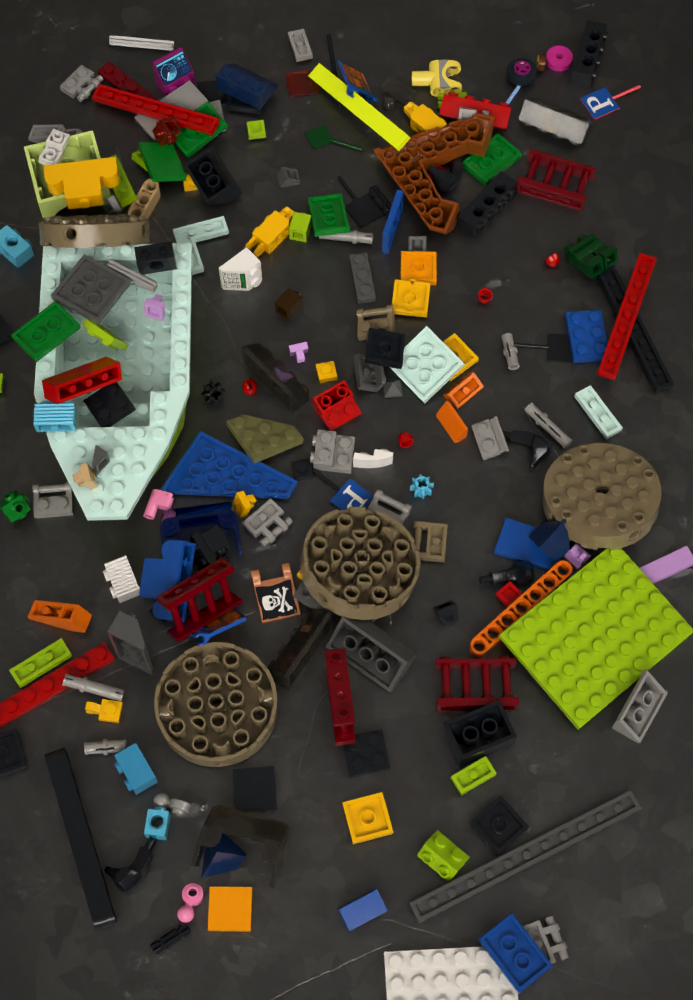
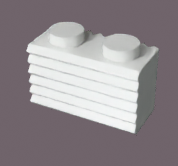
(122, 579)

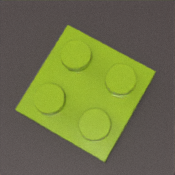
(106, 336)

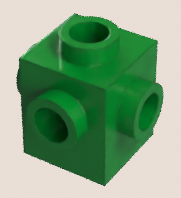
(15, 506)

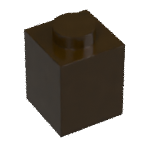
(289, 304)

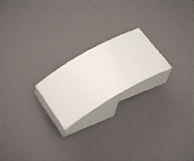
(54, 147)
(380, 459)

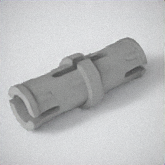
(510, 351)
(105, 746)

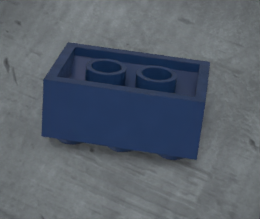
(245, 85)

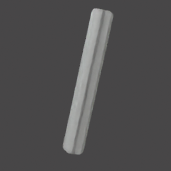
(141, 42)

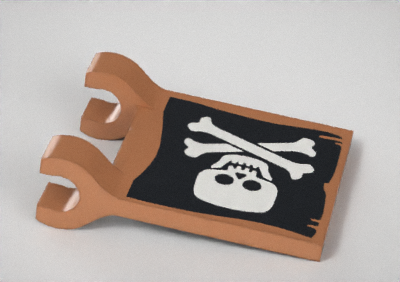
(276, 596)

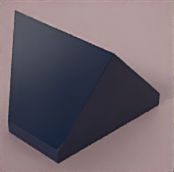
(552, 539)
(222, 858)

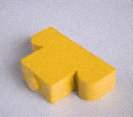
(82, 180)

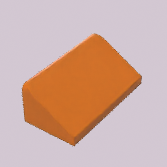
(463, 390)
(452, 422)

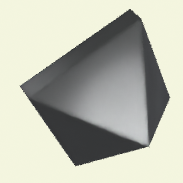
(417, 243)
(392, 388)

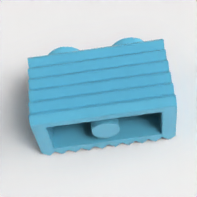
(55, 417)

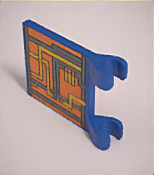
(356, 82)
(219, 625)

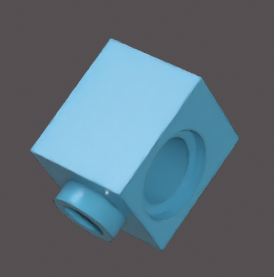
(160, 832)

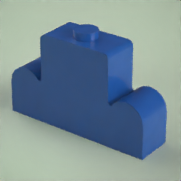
(164, 573)

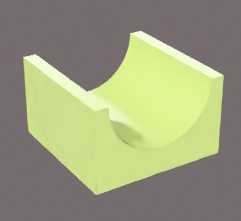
(79, 148)

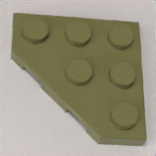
(263, 437)

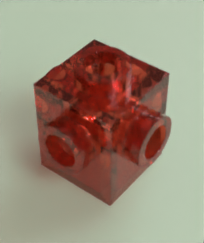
(167, 131)

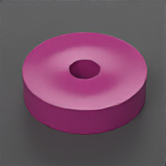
(559, 52)

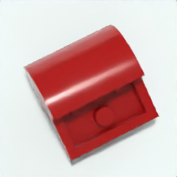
(336, 406)

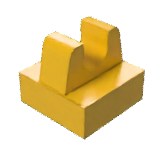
(244, 503)

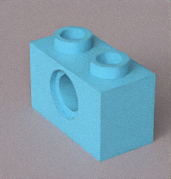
(16, 254)

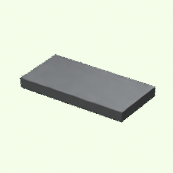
(185, 96)

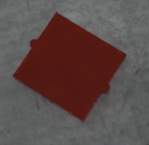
(301, 84)

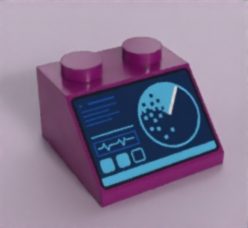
(172, 71)

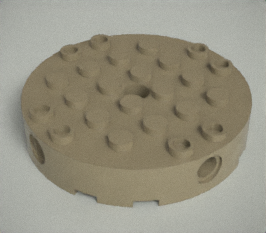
(94, 230)
(603, 494)
(359, 563)
(220, 733)

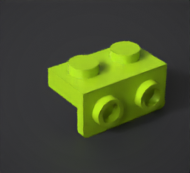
(443, 856)

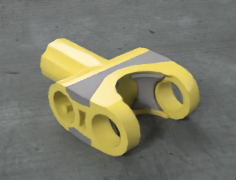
(438, 76)

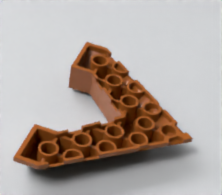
(435, 148)

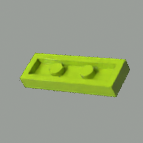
(40, 663)

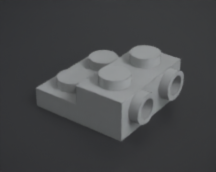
(332, 452)

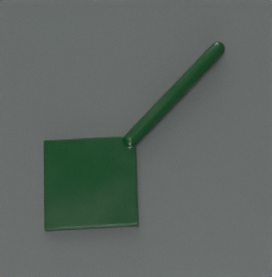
(320, 137)

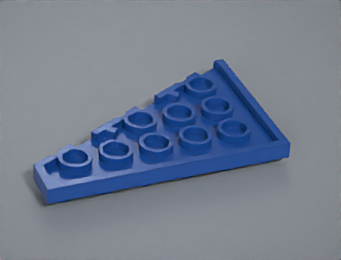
(221, 470)

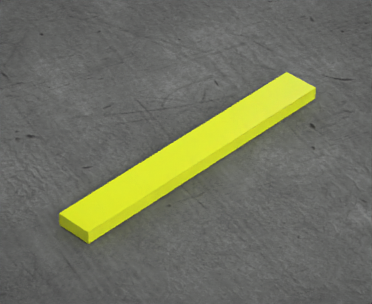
(359, 107)

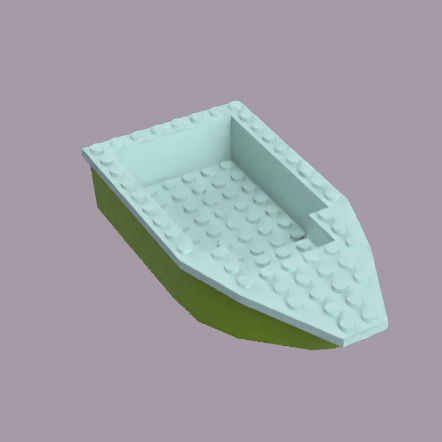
(152, 371)

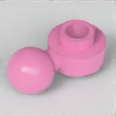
(186, 912)

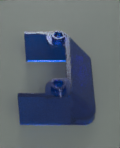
(194, 516)

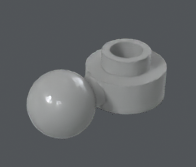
(177, 806)

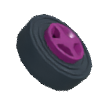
(521, 71)

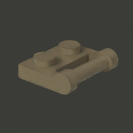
(386, 323)
(435, 540)

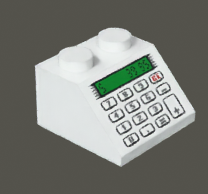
(241, 272)

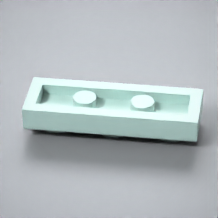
(598, 412)

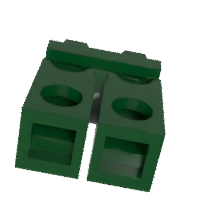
(591, 253)

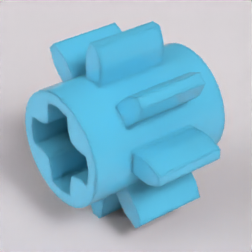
(421, 481)

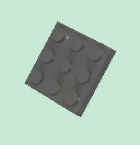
(91, 289)

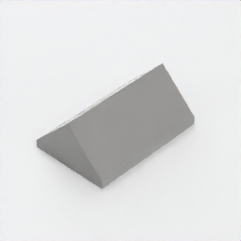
(640, 708)

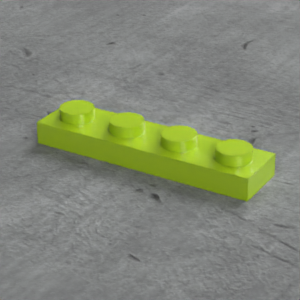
(124, 190)

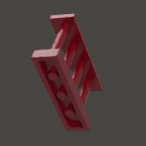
(552, 193)
(192, 586)
(340, 697)
(467, 702)

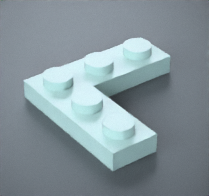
(200, 232)

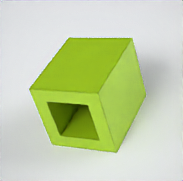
(300, 227)

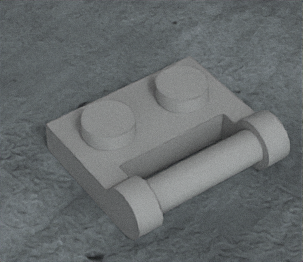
(379, 496)
(55, 505)

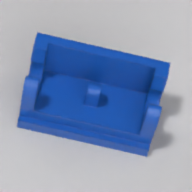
(362, 909)

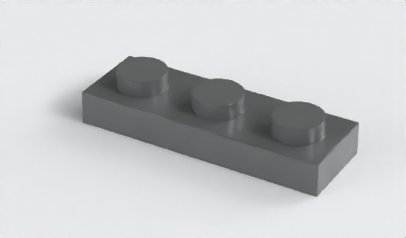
(362, 278)

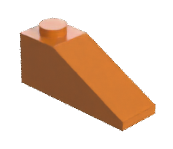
(61, 615)

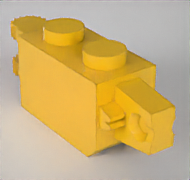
(422, 118)
(271, 232)

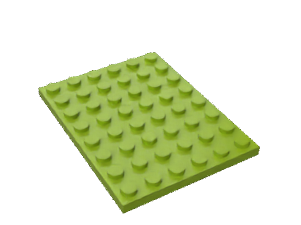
(596, 635)

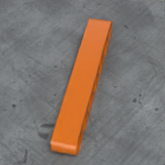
(524, 601)

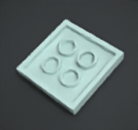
(427, 364)

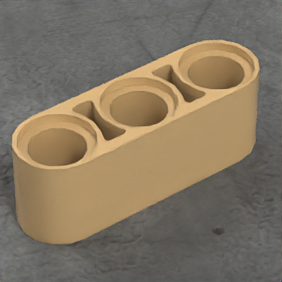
(146, 196)

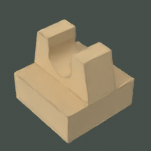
(85, 477)

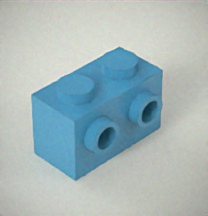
(135, 768)

